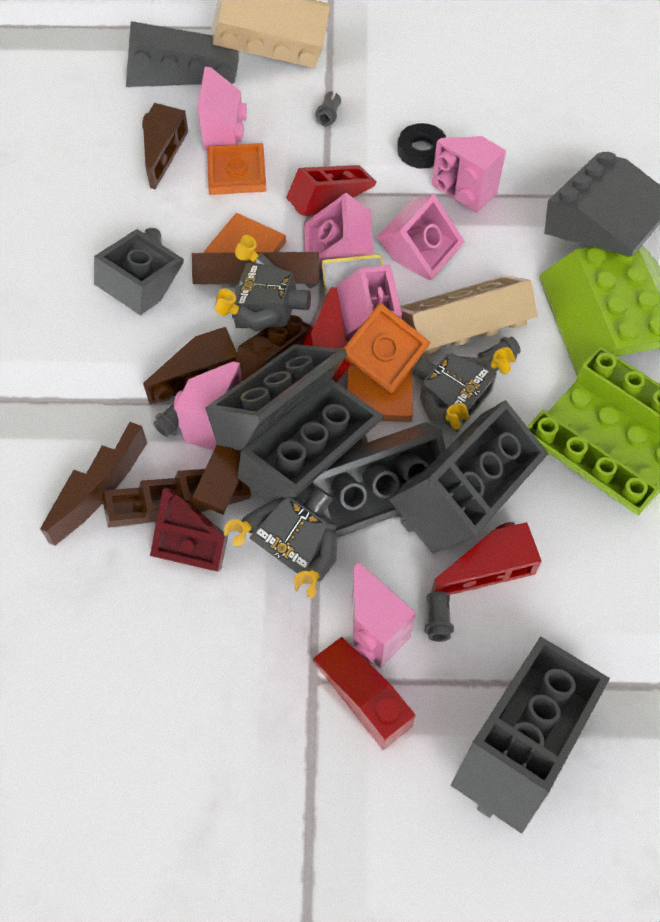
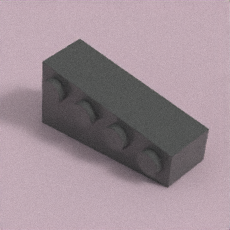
(174, 57)

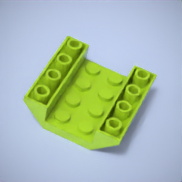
(608, 430)

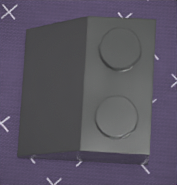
(136, 271)

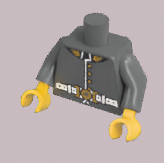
(263, 292)
(459, 385)
(294, 535)

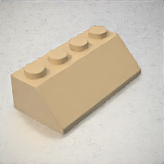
(273, 28)
(472, 311)

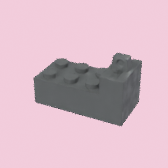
(469, 479)
(529, 734)

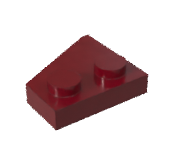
(186, 534)

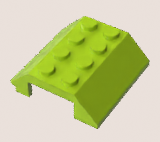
(605, 302)

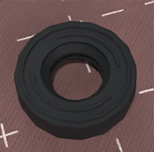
(414, 133)

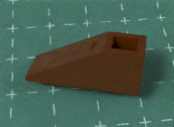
(269, 344)
(195, 358)

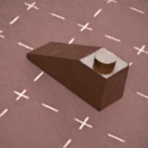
(163, 134)

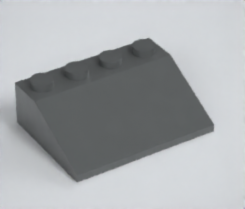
(606, 206)

